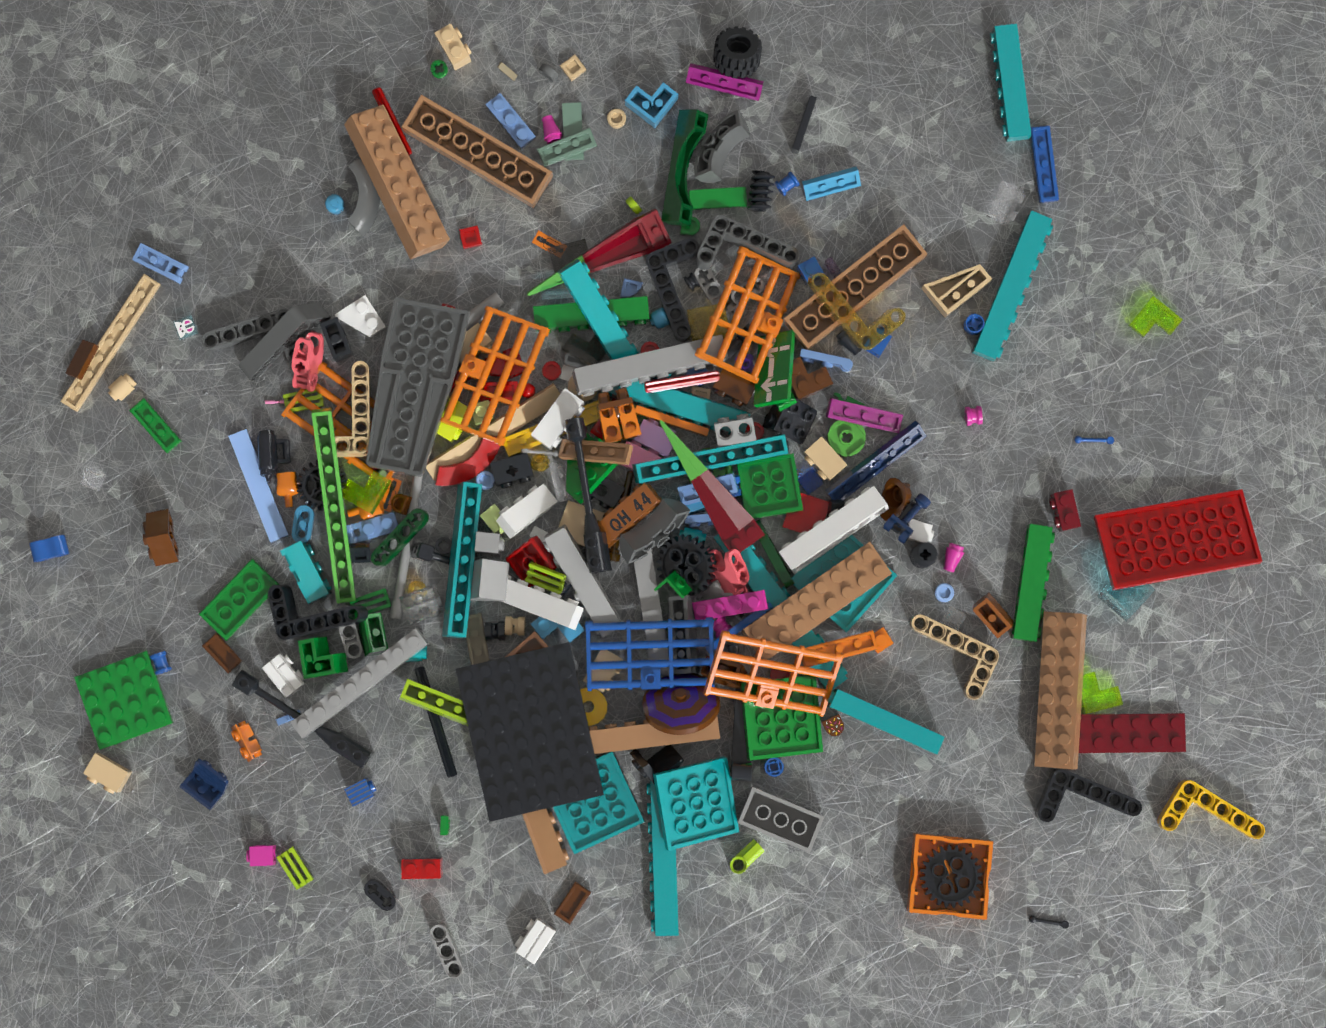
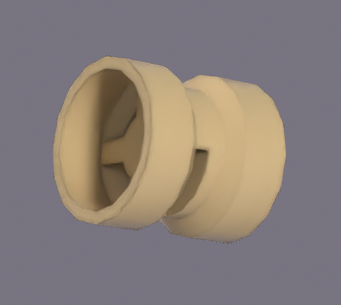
(519, 625)

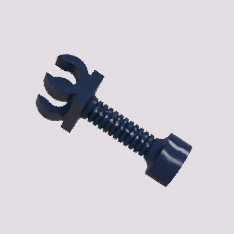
(921, 502)

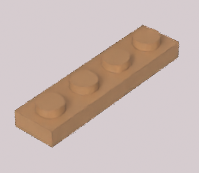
(598, 452)

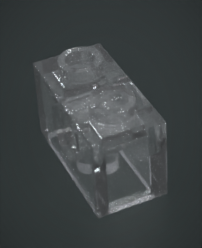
(422, 604)

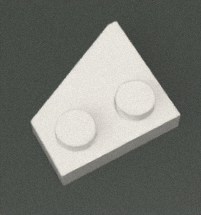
(362, 317)

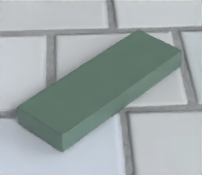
(572, 123)
(566, 147)

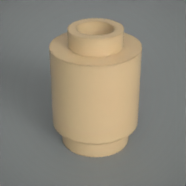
(121, 387)

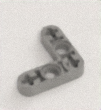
(715, 299)

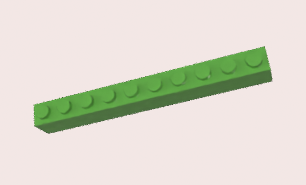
(333, 505)

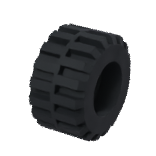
(737, 40)

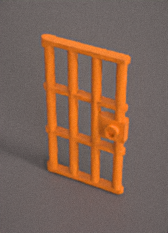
(762, 320)
(480, 370)
(341, 430)
(768, 688)

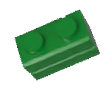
(373, 635)

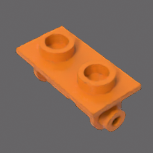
(248, 748)

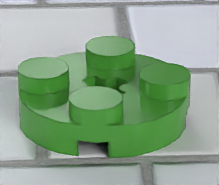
(844, 448)

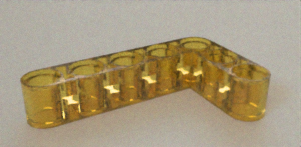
(851, 315)

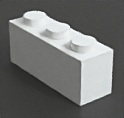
(553, 423)
(526, 510)

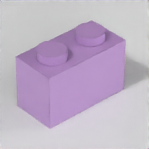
(654, 437)

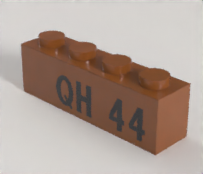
(629, 512)

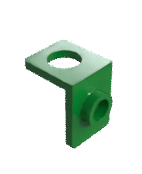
(677, 584)

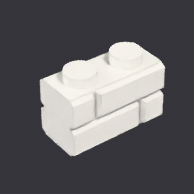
(284, 675)
(535, 940)

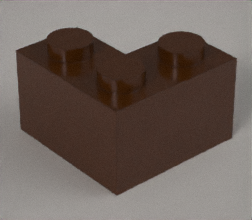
(808, 384)
(160, 537)

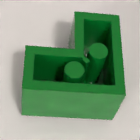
(317, 660)

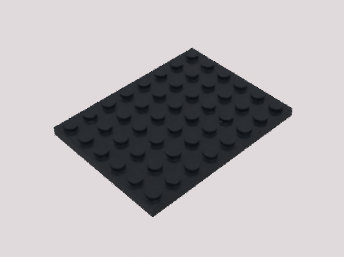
(529, 732)

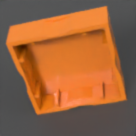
(921, 903)

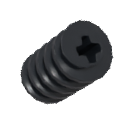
(760, 191)
(927, 549)

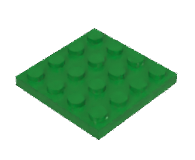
(123, 700)
(780, 731)

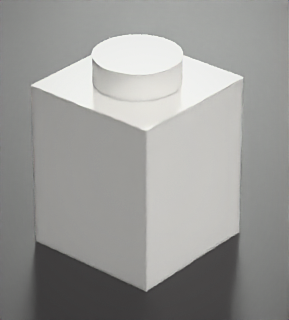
(922, 531)

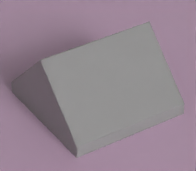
(489, 580)

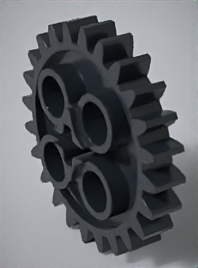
(687, 564)
(934, 882)

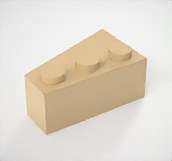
(956, 289)

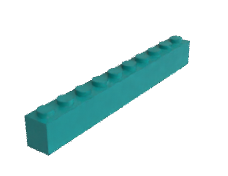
(763, 580)

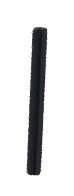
(438, 729)

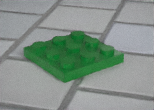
(770, 486)

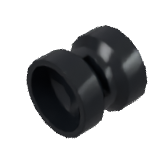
(495, 631)

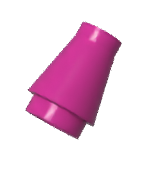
(550, 130)
(953, 556)

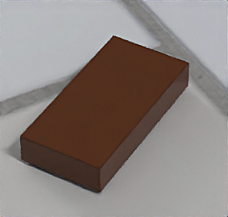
(82, 359)
(222, 653)
(572, 902)

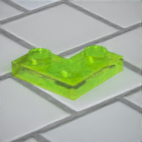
(1155, 313)
(368, 496)
(1096, 699)

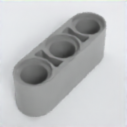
(348, 642)
(447, 960)

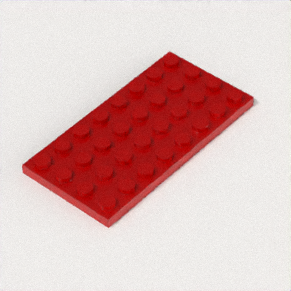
(1177, 539)

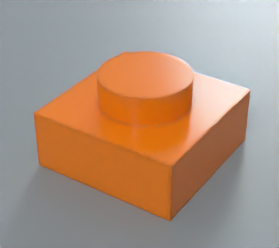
(883, 640)

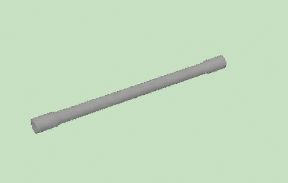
(396, 608)

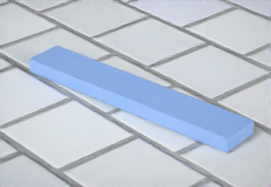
(258, 486)

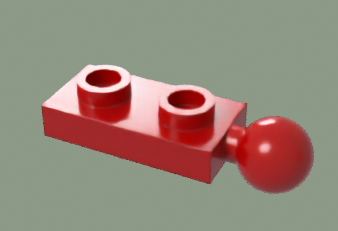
(508, 391)

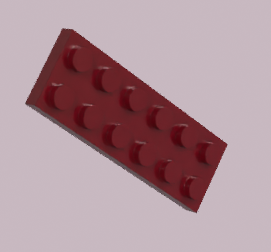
(1132, 733)

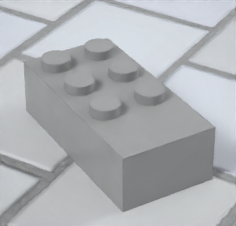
(781, 819)

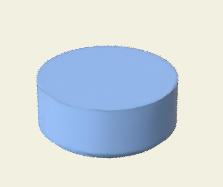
(486, 479)
(944, 592)

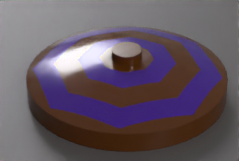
(680, 709)

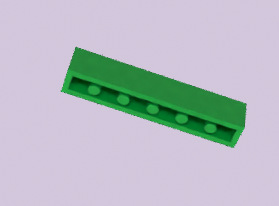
(569, 316)
(1032, 583)

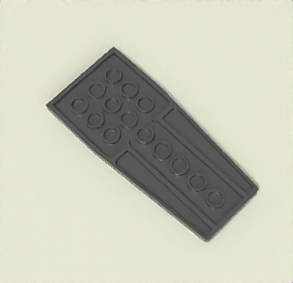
(414, 383)

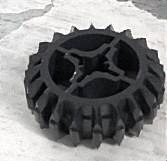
(315, 492)

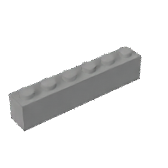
(585, 585)

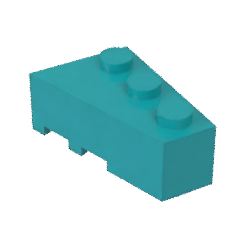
(307, 571)

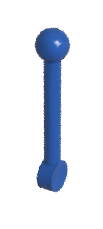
(1110, 440)

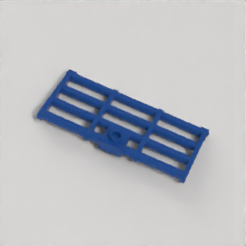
(649, 668)

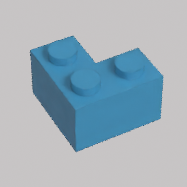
(651, 108)
(545, 627)

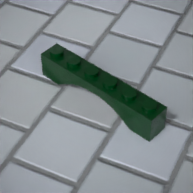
(689, 131)

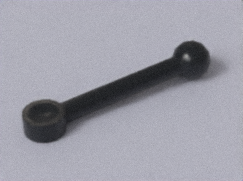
(1064, 924)

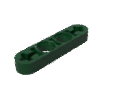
(397, 534)
(775, 558)

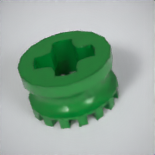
(438, 63)

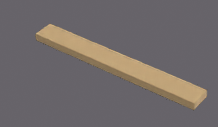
(112, 341)
(527, 412)

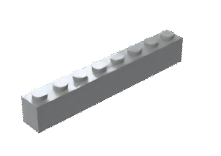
(643, 366)
(359, 683)

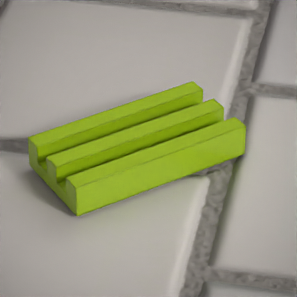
(302, 408)
(529, 579)
(286, 854)

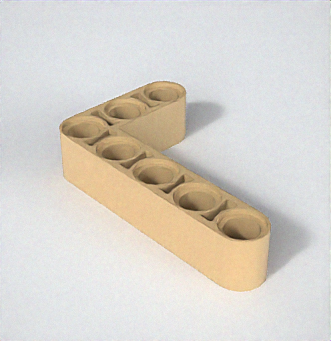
(357, 418)
(961, 647)

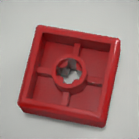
(530, 550)

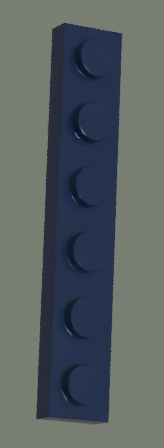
(876, 462)

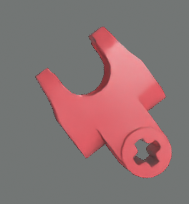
(306, 362)
(731, 576)

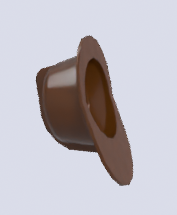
(896, 496)

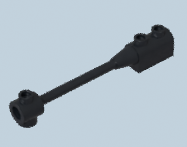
(595, 540)
(337, 741)

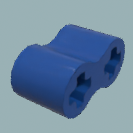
(49, 548)

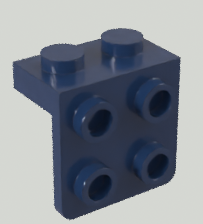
(205, 784)

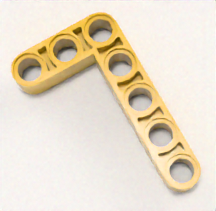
(1211, 807)

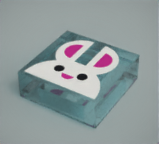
(185, 327)

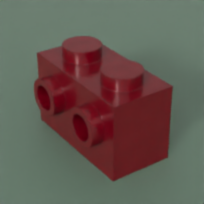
(1065, 510)

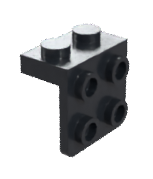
(792, 422)
(662, 761)

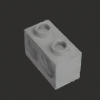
(736, 435)
(489, 543)

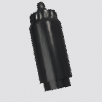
(267, 453)

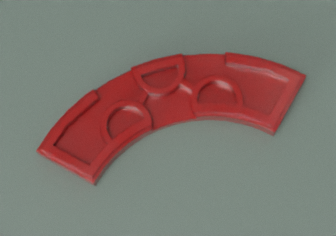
(470, 468)

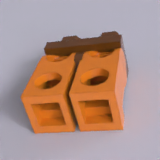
(614, 411)

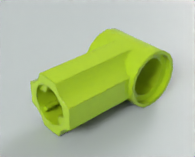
(747, 856)

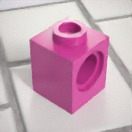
(261, 855)

